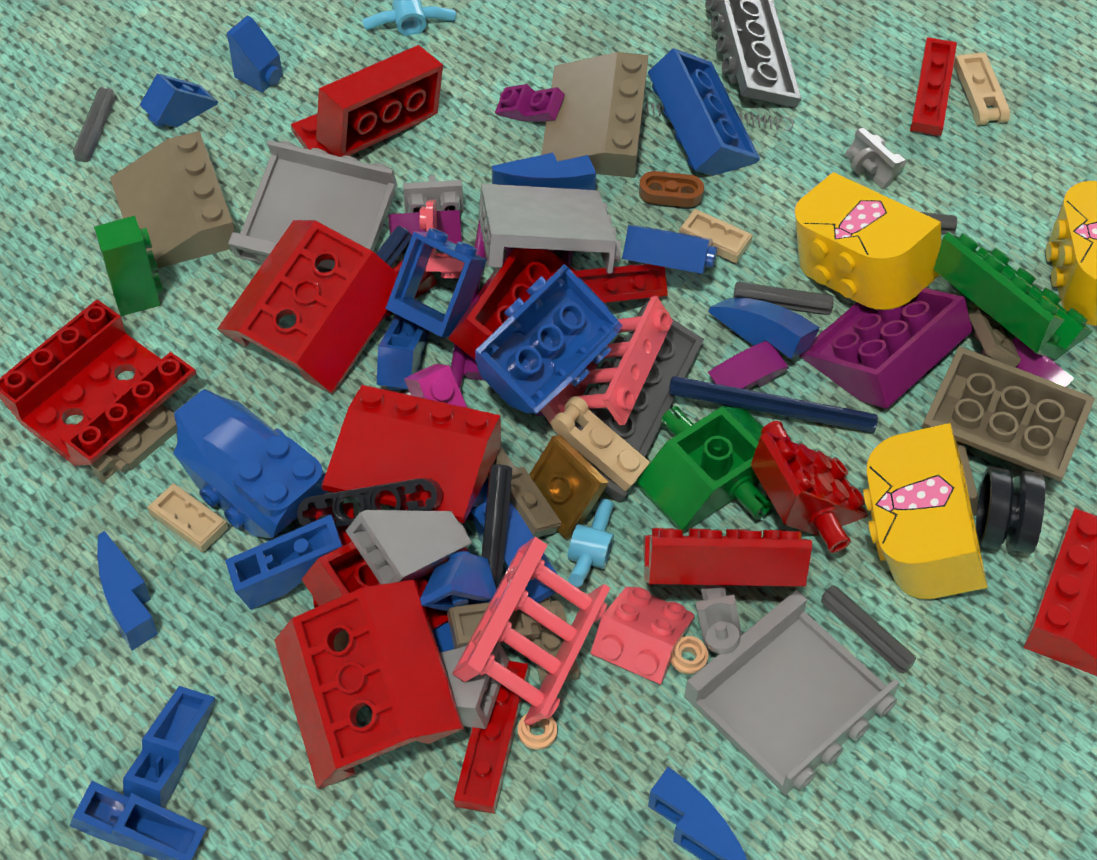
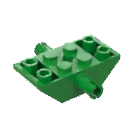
(705, 467)

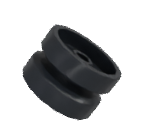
(1010, 509)

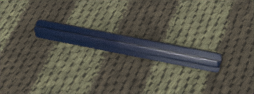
(773, 404)

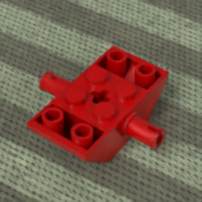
(807, 487)

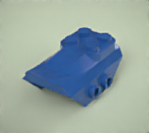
(547, 341)
(244, 464)

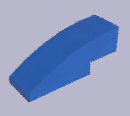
(547, 172)
(764, 321)
(124, 594)
(169, 746)
(697, 822)
(136, 824)

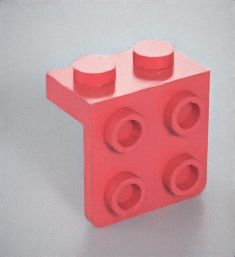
(438, 262)
(641, 633)

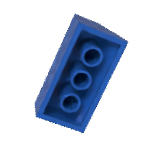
(701, 114)

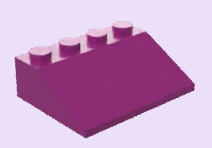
(888, 350)

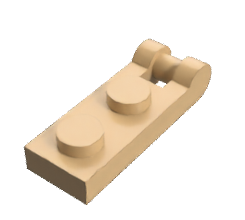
(982, 88)
(599, 443)

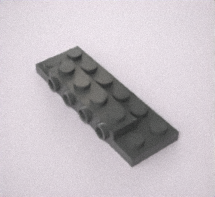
(754, 50)
(654, 398)

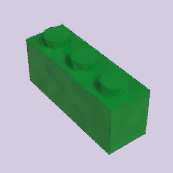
(129, 265)

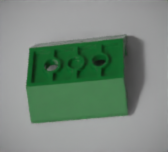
(1010, 296)

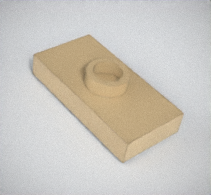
(728, 239)
(188, 517)

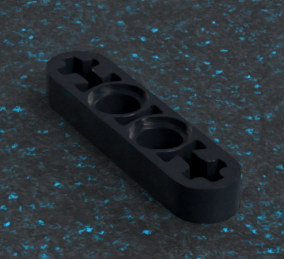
(368, 500)

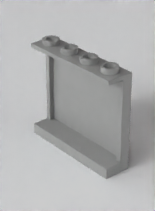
(318, 187)
(545, 221)
(789, 695)

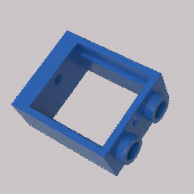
(669, 249)
(410, 274)

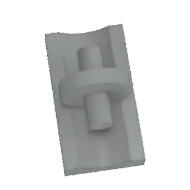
(874, 159)
(446, 193)
(719, 620)

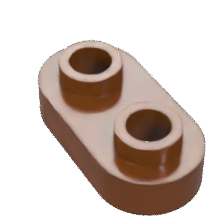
(671, 189)

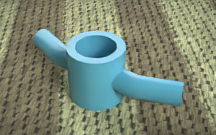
(409, 16)
(591, 544)

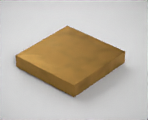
(567, 483)

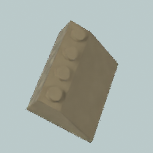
(599, 112)
(176, 199)
(1010, 413)

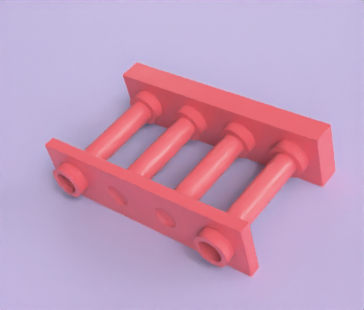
(632, 371)
(496, 628)

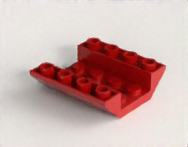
(332, 309)
(78, 376)
(732, 559)
(386, 665)

